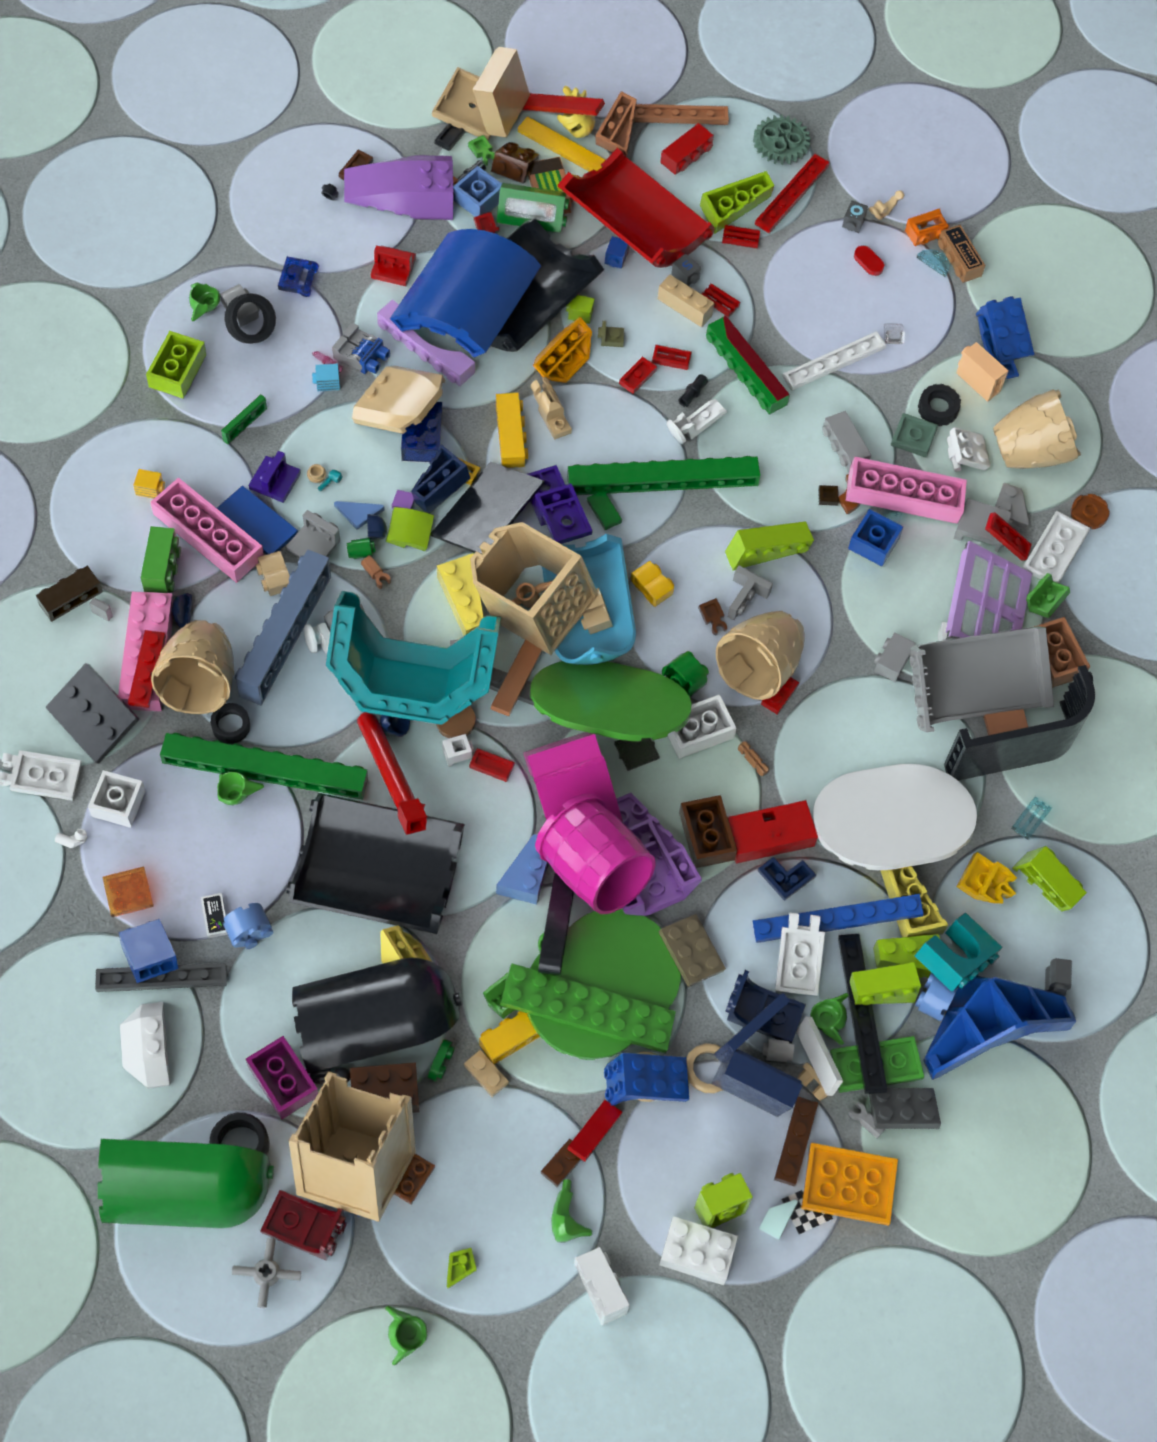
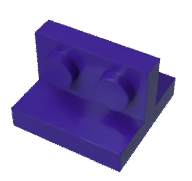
(275, 477)

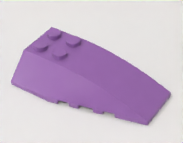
(406, 185)
(674, 870)

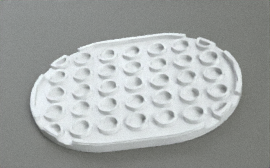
(894, 816)

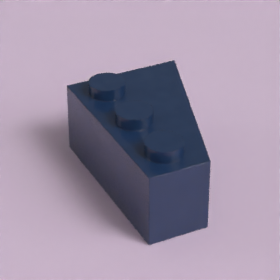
(440, 480)

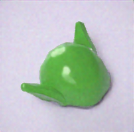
(203, 299)
(235, 788)
(831, 1016)
(405, 1333)

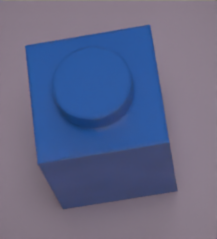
(616, 252)

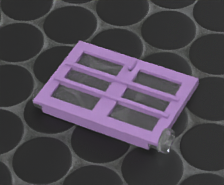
(987, 594)

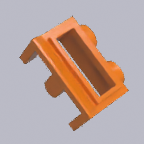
(928, 234)

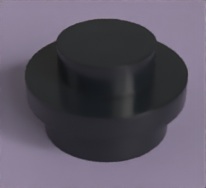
(329, 191)

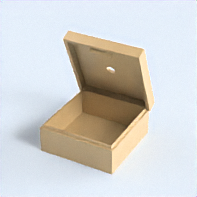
(496, 94)

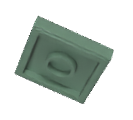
(914, 435)

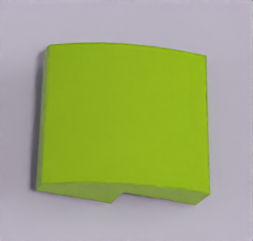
(410, 528)

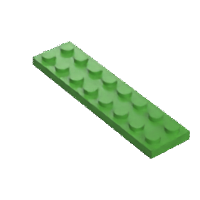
(588, 1008)

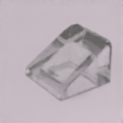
(894, 333)

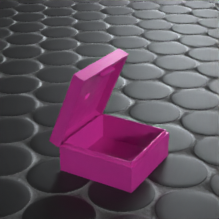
(569, 770)

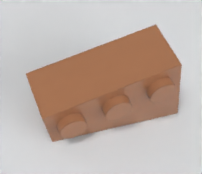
(618, 125)

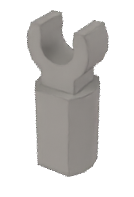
(866, 1120)

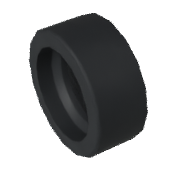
(236, 736)

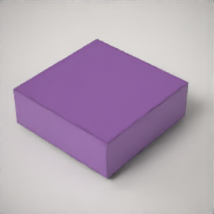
(403, 500)

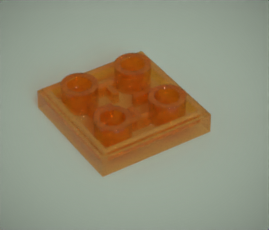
(127, 891)

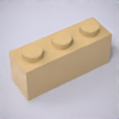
(685, 300)

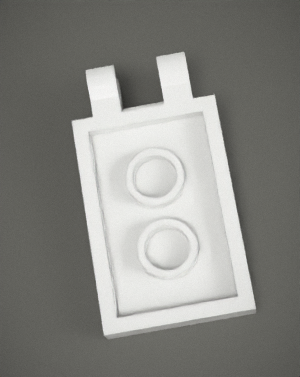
(41, 774)
(800, 957)

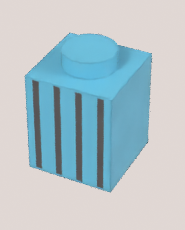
(326, 377)

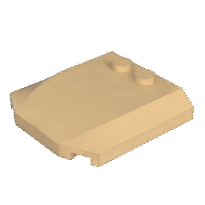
(398, 399)

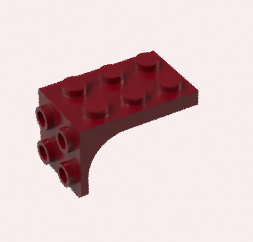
(304, 1225)

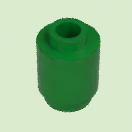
(360, 548)

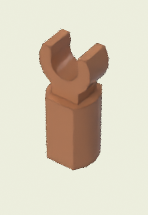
(375, 571)

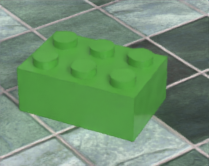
(160, 560)

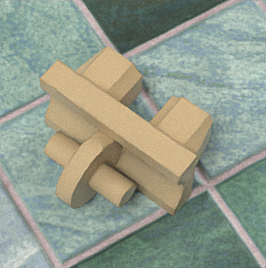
(807, 1077)

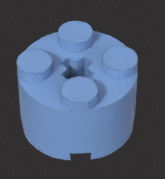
(247, 926)
(936, 998)

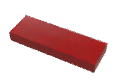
(1008, 536)
(594, 1130)

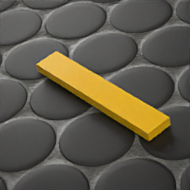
(560, 144)

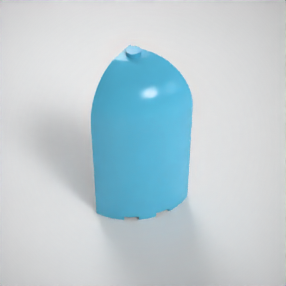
(608, 572)

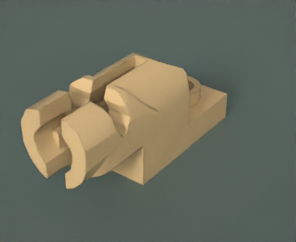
(551, 409)

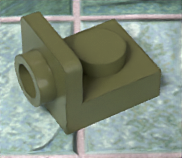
(611, 335)

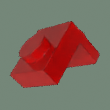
(486, 223)

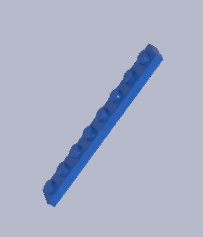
(844, 916)

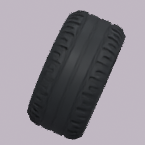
(268, 312)
(241, 1120)

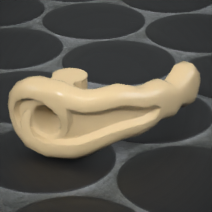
(882, 210)

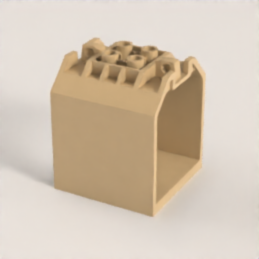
(559, 606)

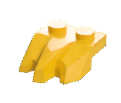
(986, 880)

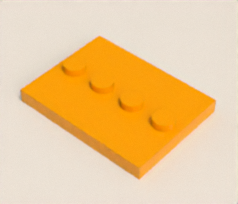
(849, 1184)

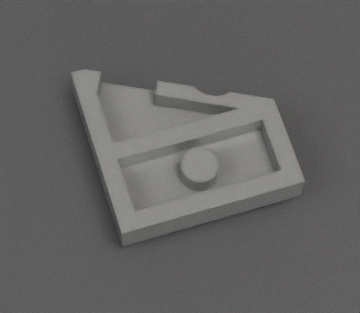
(1012, 500)

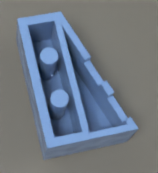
(524, 876)

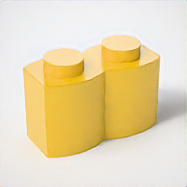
(652, 583)

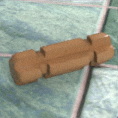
(753, 758)

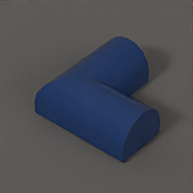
(783, 881)

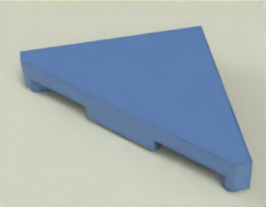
(357, 512)

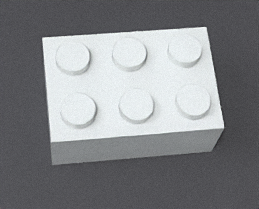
(707, 727)
(698, 1250)

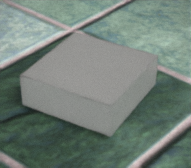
(101, 609)

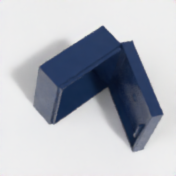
(752, 1078)

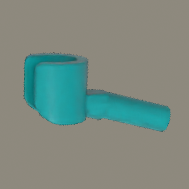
(334, 475)

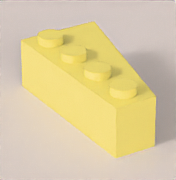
(460, 592)
(904, 882)

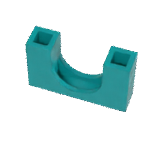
(950, 967)

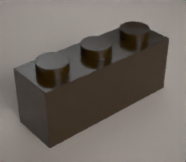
(69, 593)

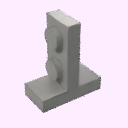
(751, 584)

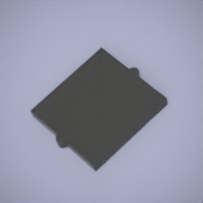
(636, 752)

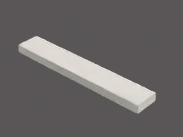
(834, 361)

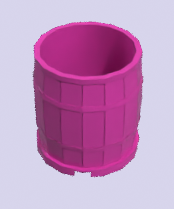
(595, 854)

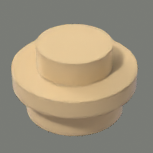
(316, 473)

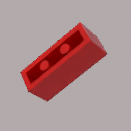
(687, 149)

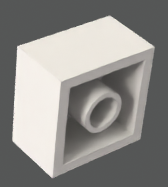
(116, 798)

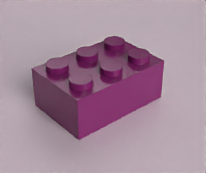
(282, 1077)

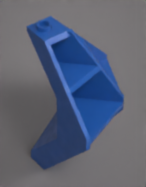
(990, 1015)

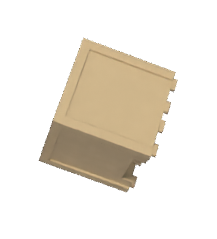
(353, 1148)

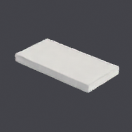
(1056, 547)

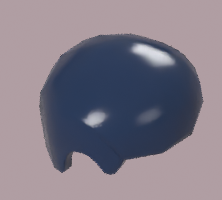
(394, 726)

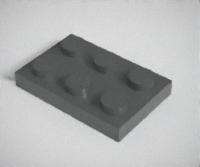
(905, 1109)

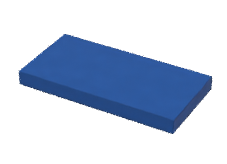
(258, 520)

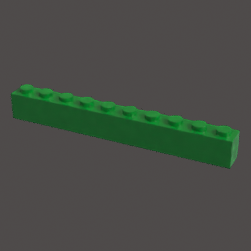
(664, 475)
(264, 765)

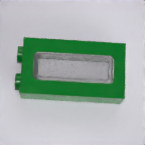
(524, 203)

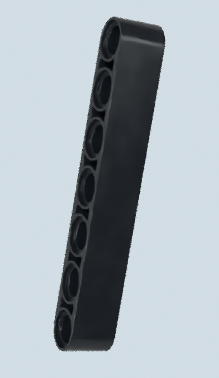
(556, 927)

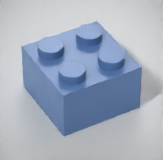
(477, 192)

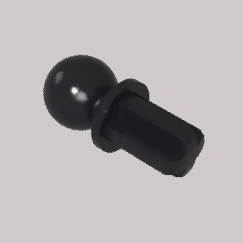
(319, 1076)

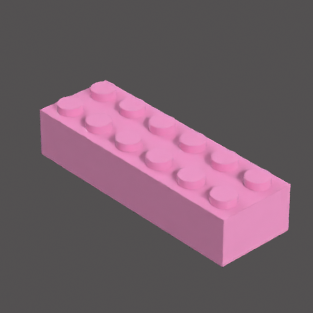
(906, 490)
(207, 529)
(146, 612)

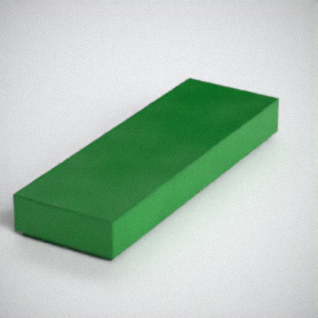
(244, 419)

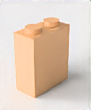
(981, 371)

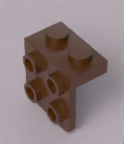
(513, 161)

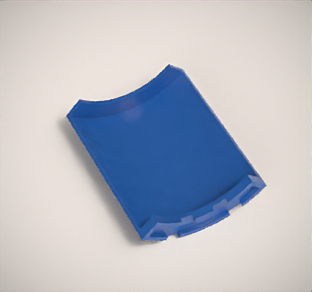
(468, 288)

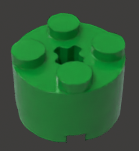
(687, 672)

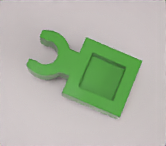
(481, 148)

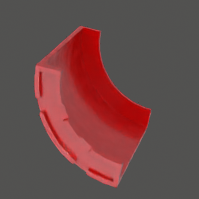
(638, 210)

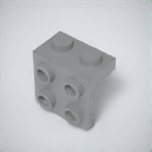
(315, 536)

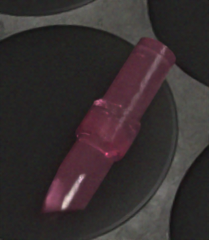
(326, 359)

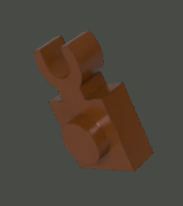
(712, 613)

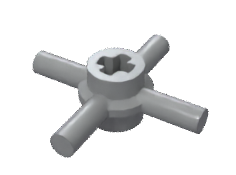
(266, 1282)

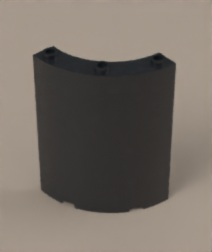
(552, 288)
(370, 869)

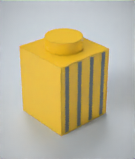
(148, 483)

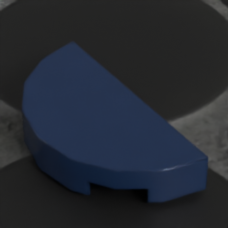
(182, 609)

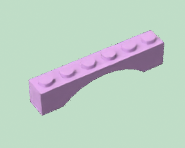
(451, 363)

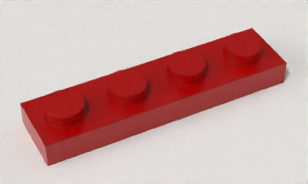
(141, 687)

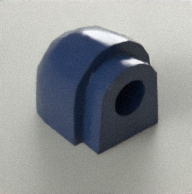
(376, 527)

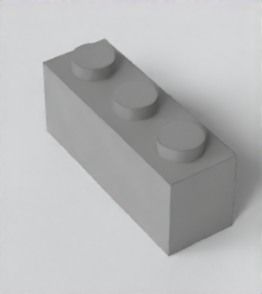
(845, 439)

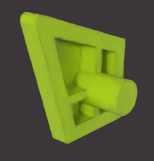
(460, 1266)

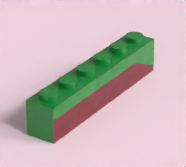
(747, 365)

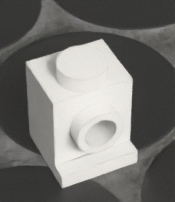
(454, 744)

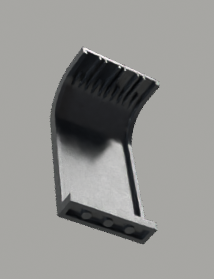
(1027, 745)

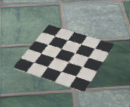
(805, 1219)

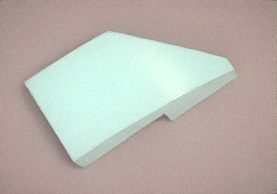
(777, 1218)

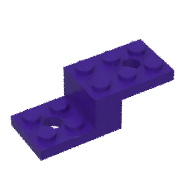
(557, 505)

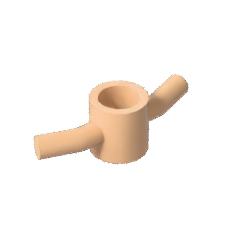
(525, 588)

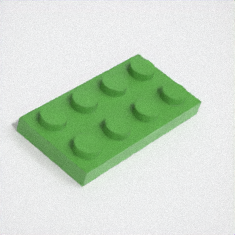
(899, 1061)

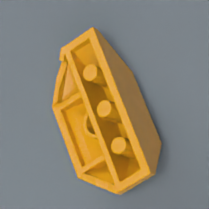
(565, 352)

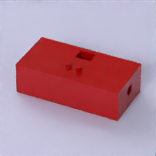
(772, 831)

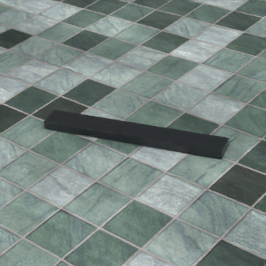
(862, 1019)

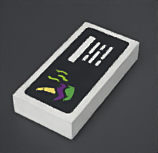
(214, 915)

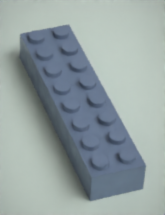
(283, 627)

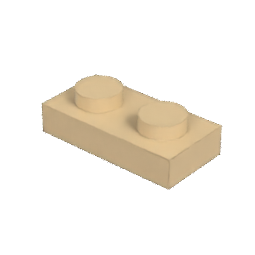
(486, 1073)

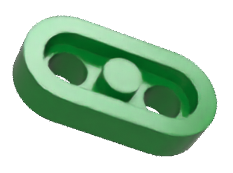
(445, 1052)

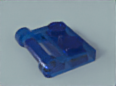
(292, 274)

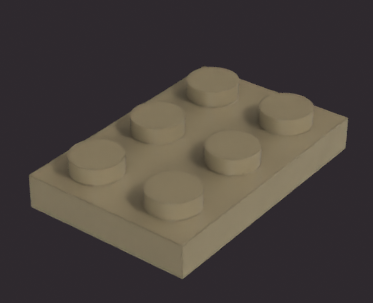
(692, 950)

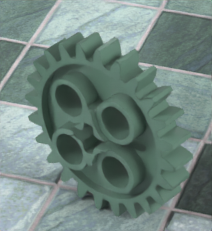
(781, 139)

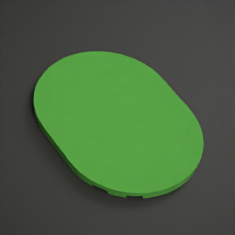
(611, 700)
(614, 955)

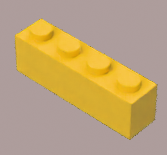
(510, 430)
(507, 1037)

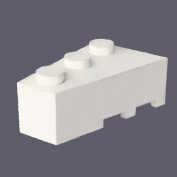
(602, 1285)

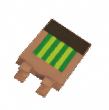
(547, 175)

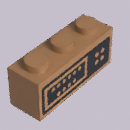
(961, 253)

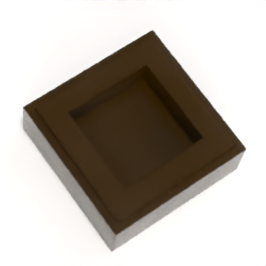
(828, 495)

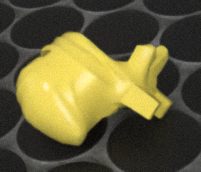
(577, 124)

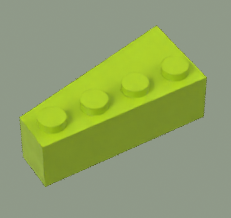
(768, 543)

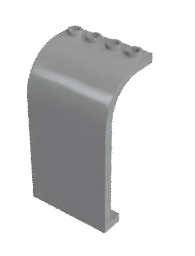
(981, 675)

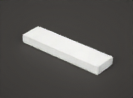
(819, 1056)

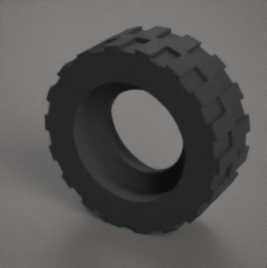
(942, 392)

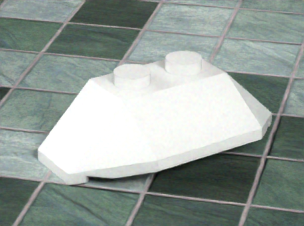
(146, 1045)

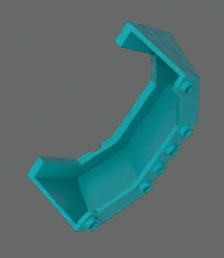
(408, 676)

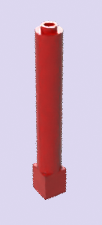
(409, 809)

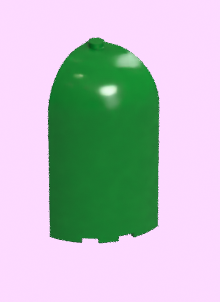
(181, 1183)

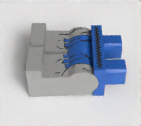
(360, 350)

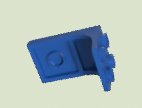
(1008, 328)
(646, 1077)

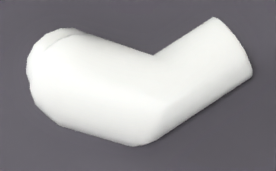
(72, 841)

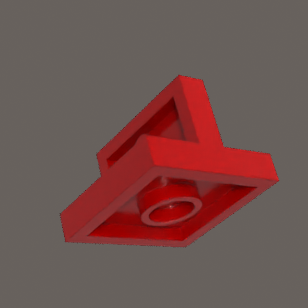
(392, 265)

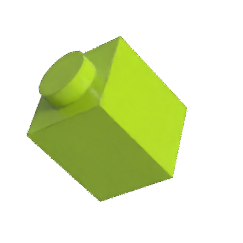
(580, 307)

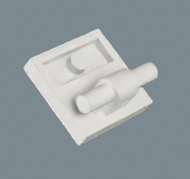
(967, 449)

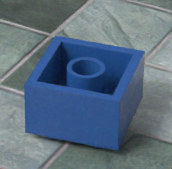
(875, 537)

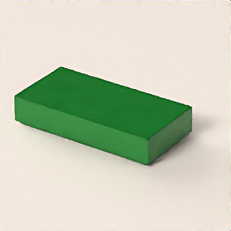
(604, 510)

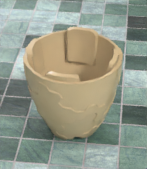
(1037, 434)
(761, 654)
(195, 669)

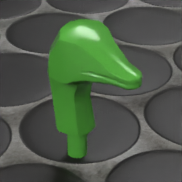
(564, 1226)

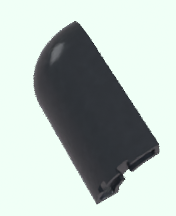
(373, 1012)

